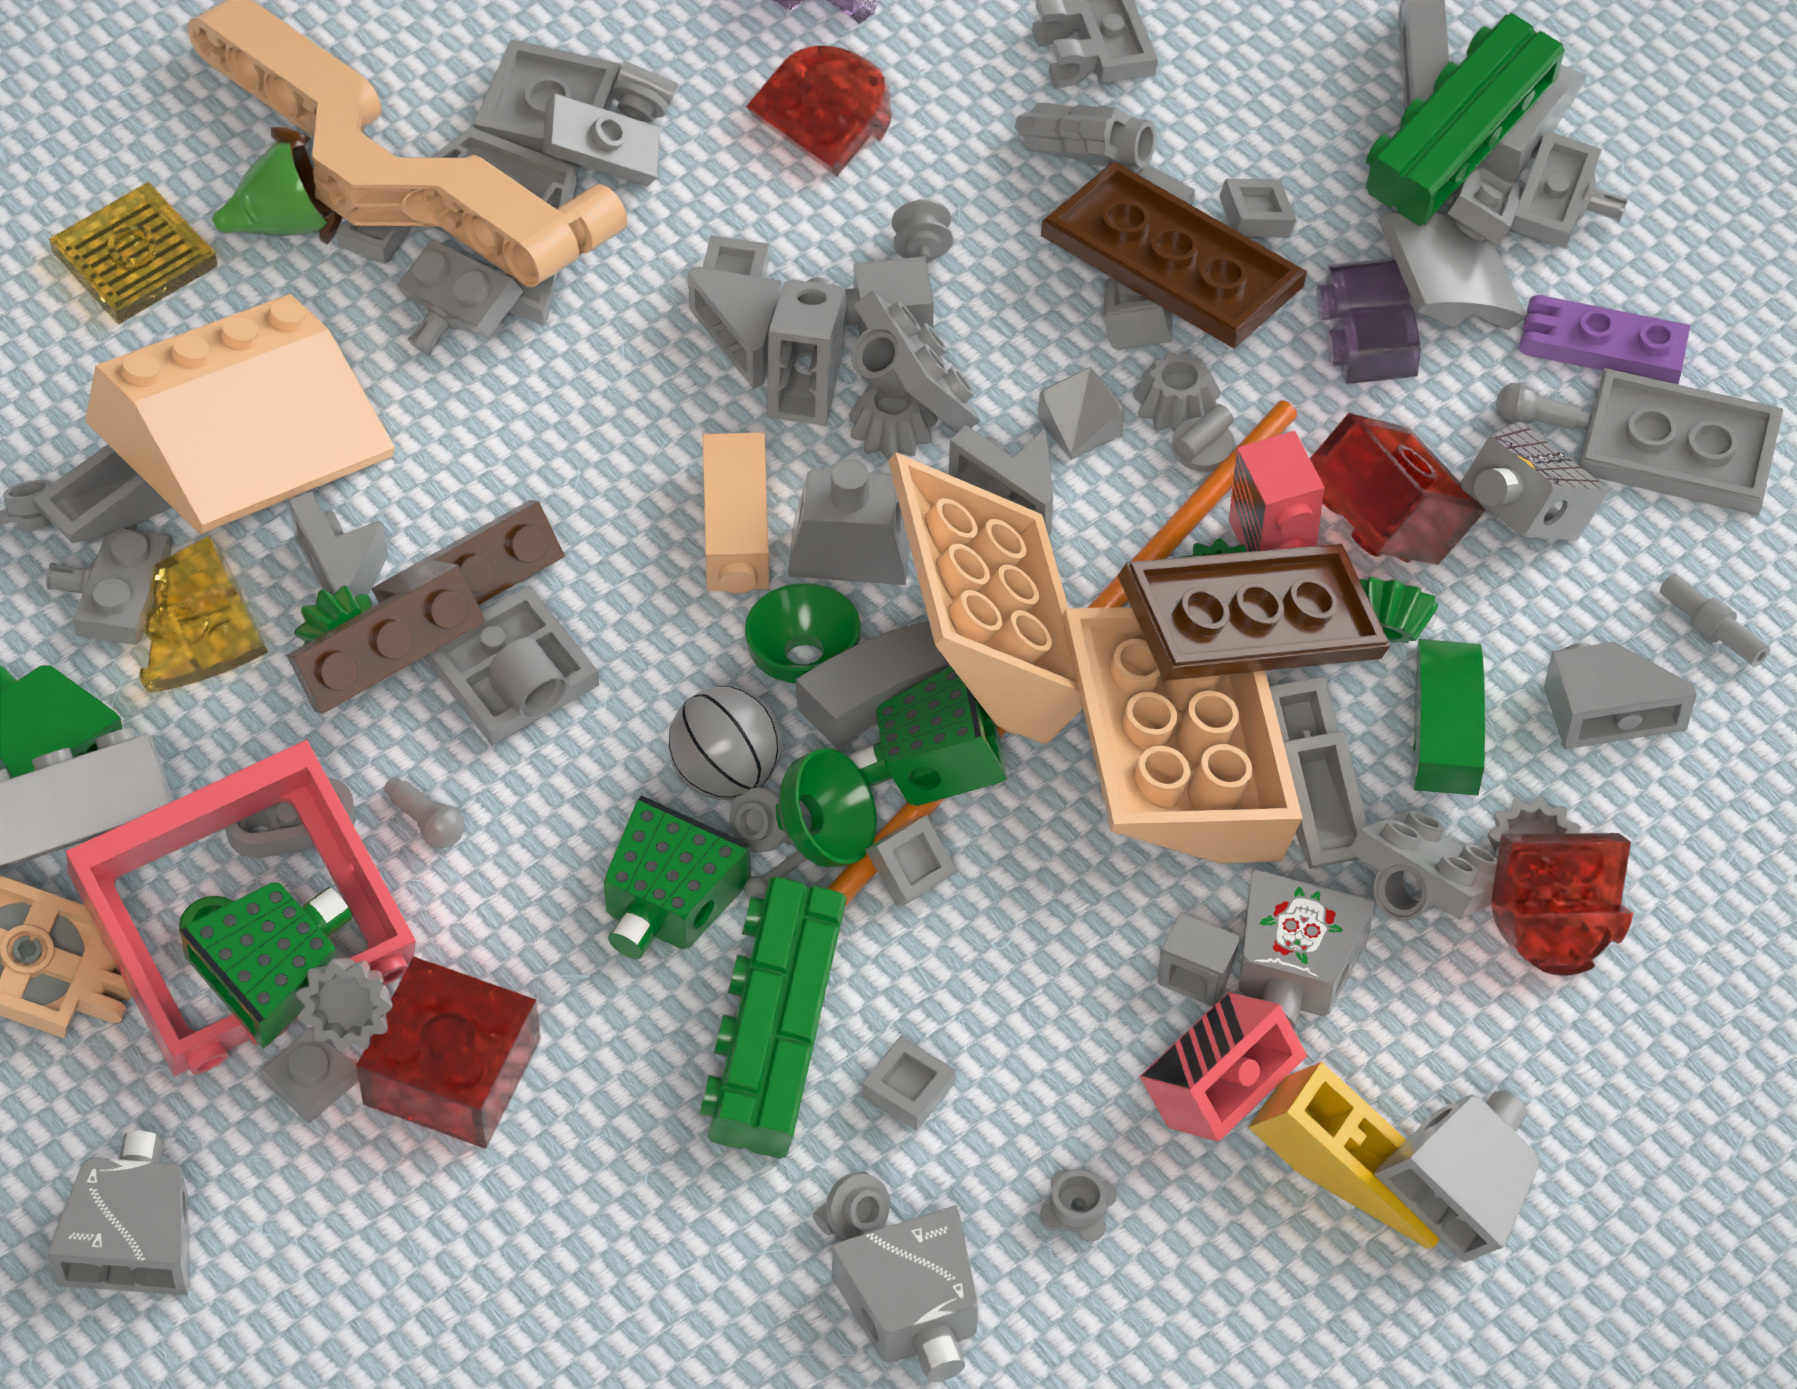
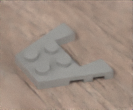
(542, 175)

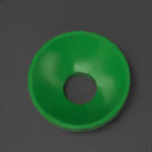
(795, 618)
(838, 806)

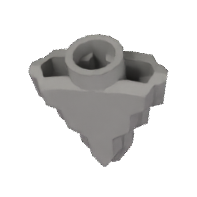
(1088, 134)

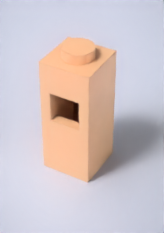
(735, 512)

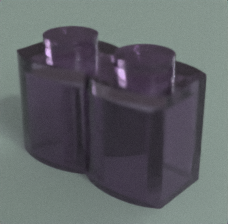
(1370, 321)

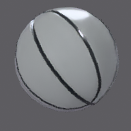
(724, 742)

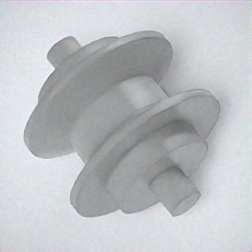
(922, 229)

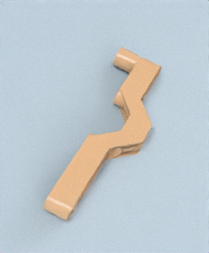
(373, 185)

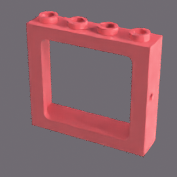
(285, 777)

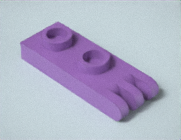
(1604, 338)

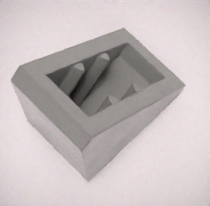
(736, 315)

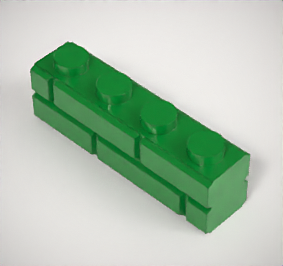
(1463, 118)
(775, 1018)

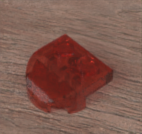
(825, 104)
(1561, 897)

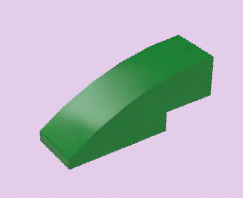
(1449, 717)

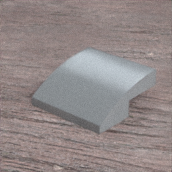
(1451, 272)

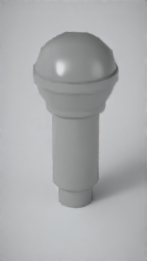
(1521, 404)
(439, 823)

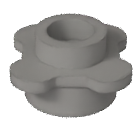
(21, 506)
(1078, 1186)

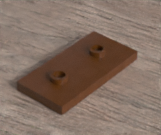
(1174, 254)
(1253, 611)

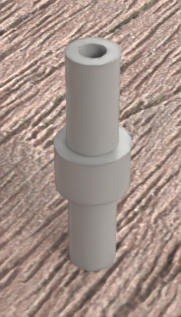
(1714, 620)

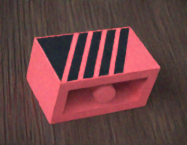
(1275, 495)
(1223, 1066)

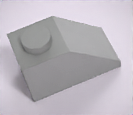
(1613, 695)

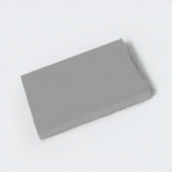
(1681, 441)

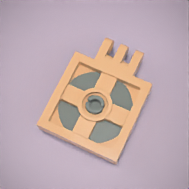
(53, 962)

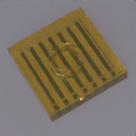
(133, 252)

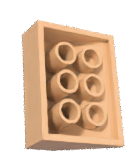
(238, 413)
(991, 598)
(1182, 758)

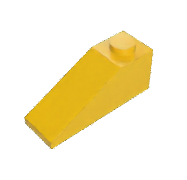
(1337, 1143)

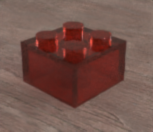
(1393, 491)
(449, 1052)

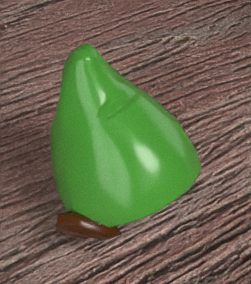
(279, 194)

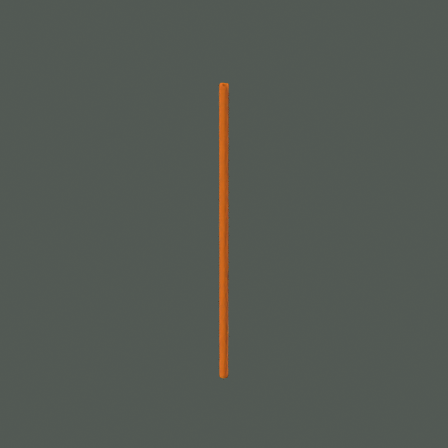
(1159, 547)

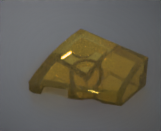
(197, 620)

